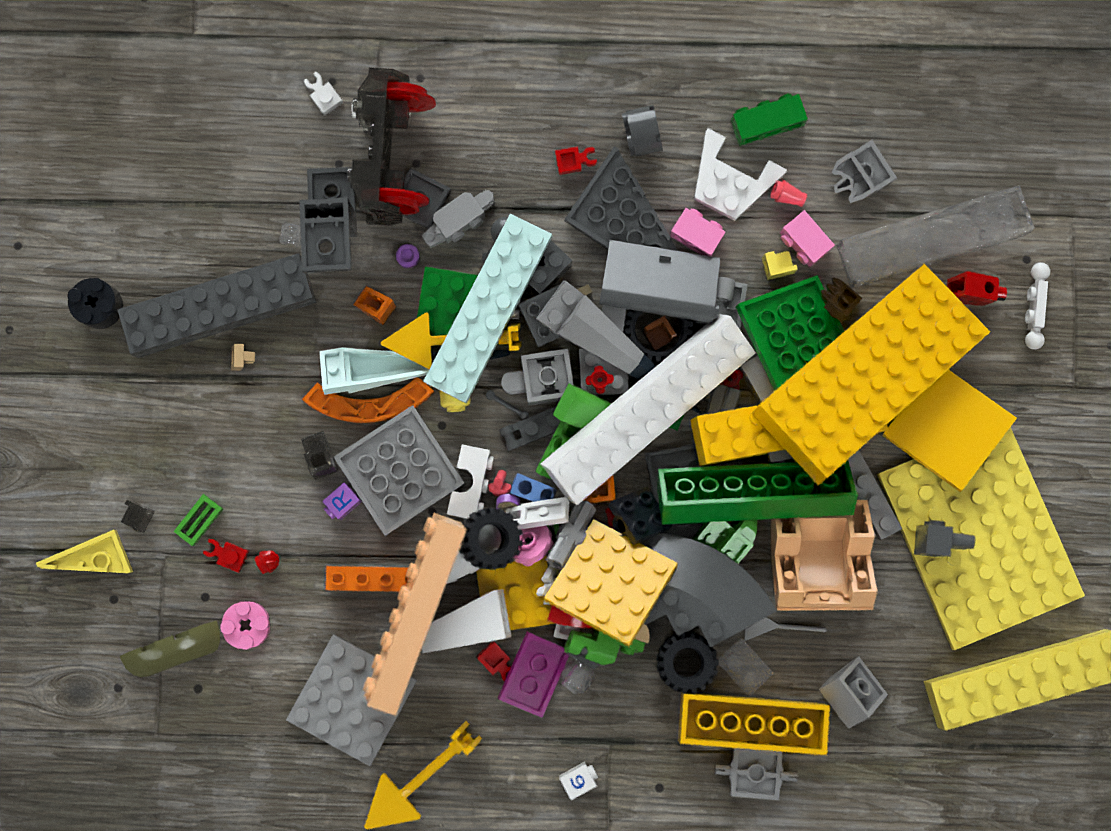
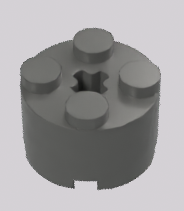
(643, 131)

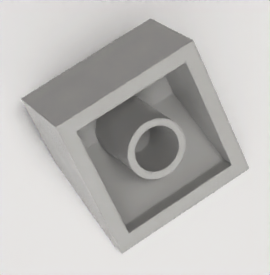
(853, 692)

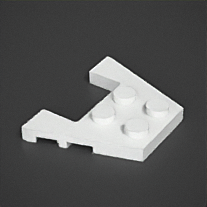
(727, 188)

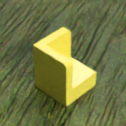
(778, 265)

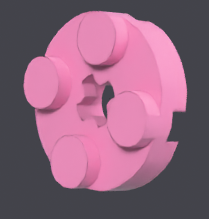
(538, 548)
(232, 628)

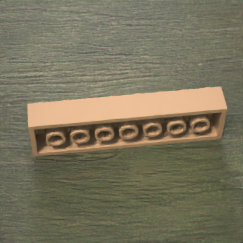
(414, 613)

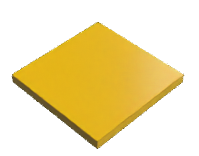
(950, 429)

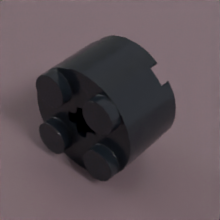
(82, 299)

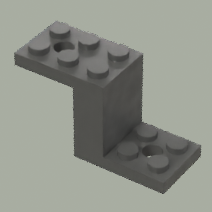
(327, 220)

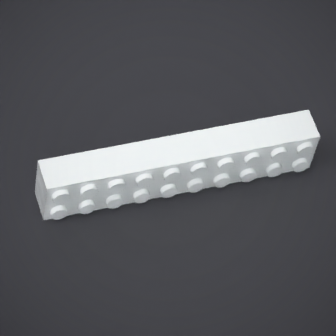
(648, 408)

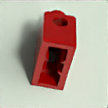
(976, 288)

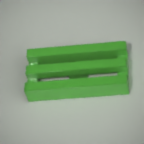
(186, 536)

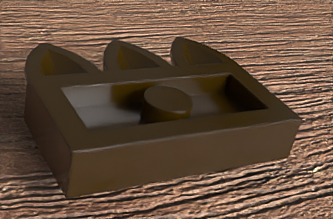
(839, 299)

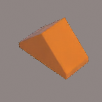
(375, 305)
(603, 493)

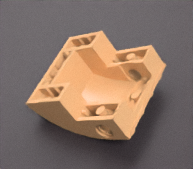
(824, 562)

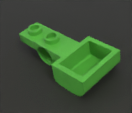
(574, 411)

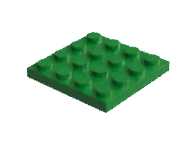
(789, 327)

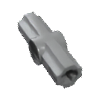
(570, 534)

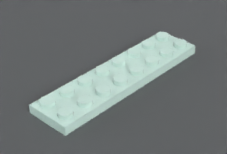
(488, 308)

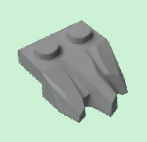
(863, 172)

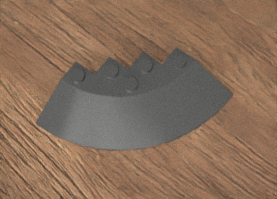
(707, 590)

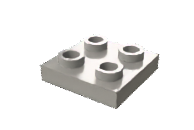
(727, 297)

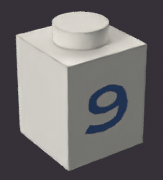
(579, 780)

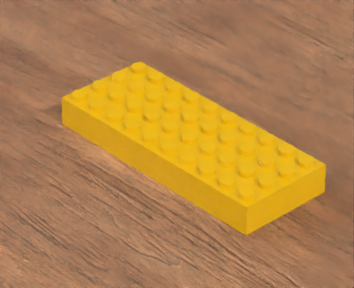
(870, 373)

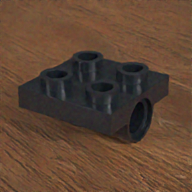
(637, 516)

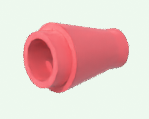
(786, 193)

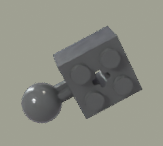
(555, 263)

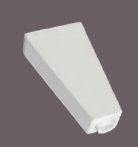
(471, 624)

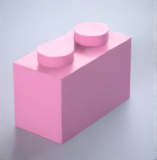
(697, 232)
(806, 239)

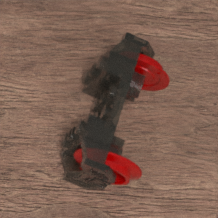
(380, 106)

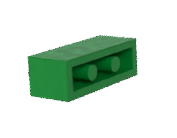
(768, 119)

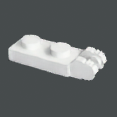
(541, 513)

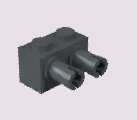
(937, 540)

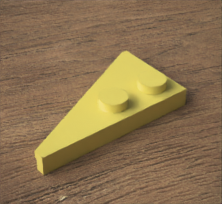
(98, 555)

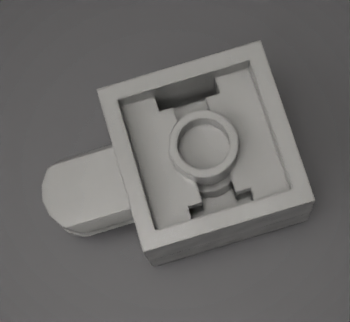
(542, 377)

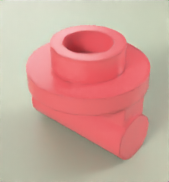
(499, 486)

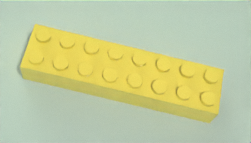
(1021, 680)

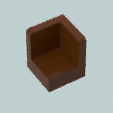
(659, 333)

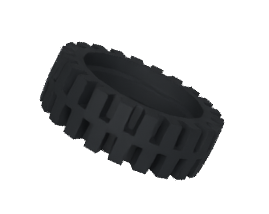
(655, 356)

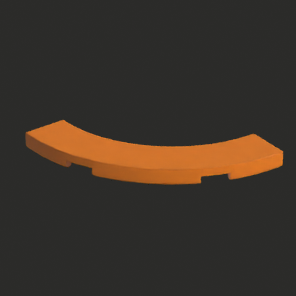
(368, 410)

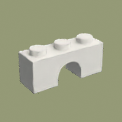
(477, 463)

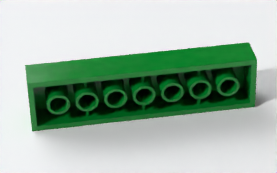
(752, 493)

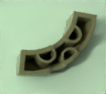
(173, 652)

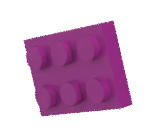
(534, 674)

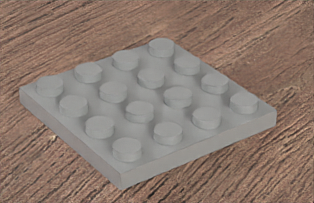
(399, 470)
(335, 704)

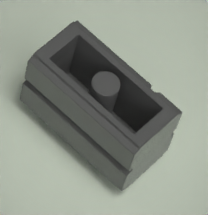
(721, 399)

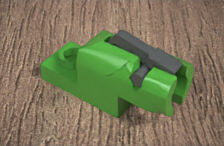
(597, 649)

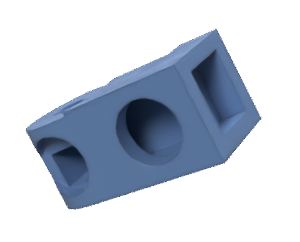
(531, 489)

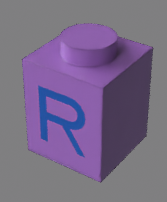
(341, 502)

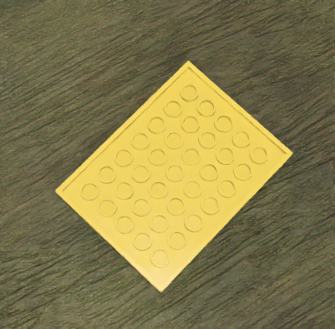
(1017, 553)

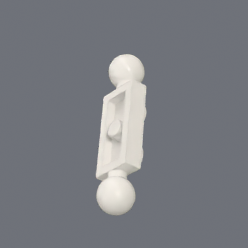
(1036, 313)

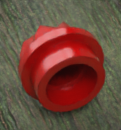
(267, 561)

